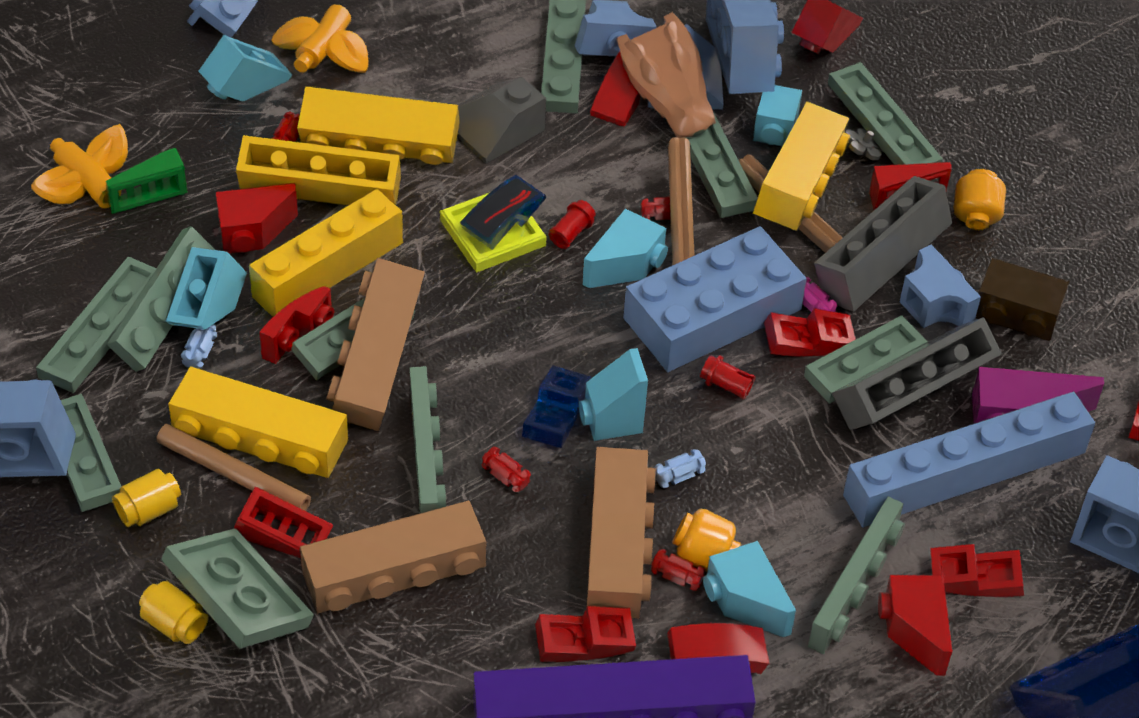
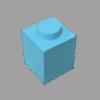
(777, 115)

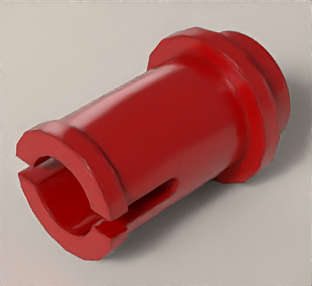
(578, 216)
(727, 376)

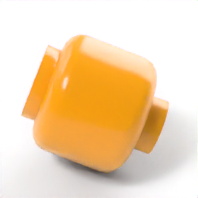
(979, 199)
(704, 536)

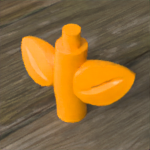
(328, 38)
(82, 169)

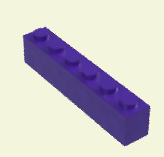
(620, 690)

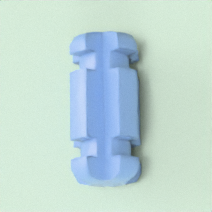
(198, 347)
(679, 468)

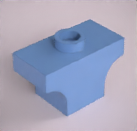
(606, 23)
(938, 291)

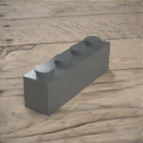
(883, 242)
(916, 373)

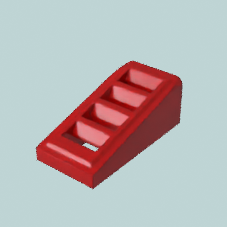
(890, 178)
(276, 508)

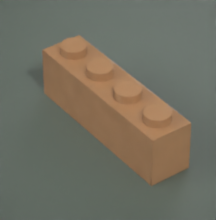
(377, 343)
(619, 529)
(393, 557)

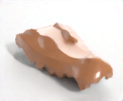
(668, 72)

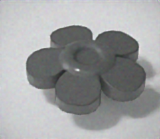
(862, 142)

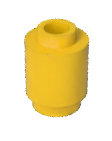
(147, 498)
(172, 612)

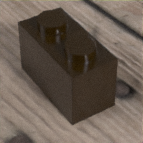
(1021, 299)

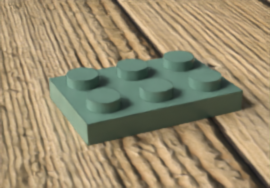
(237, 587)

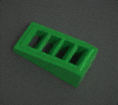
(158, 180)

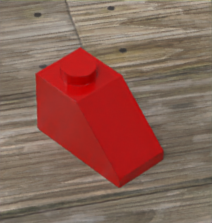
(824, 25)
(255, 215)
(918, 618)

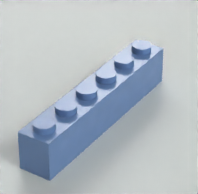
(970, 457)

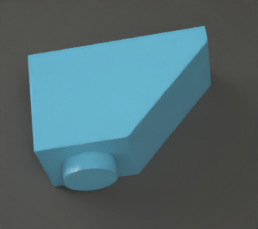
(242, 70)
(625, 251)
(206, 289)
(616, 398)
(749, 589)

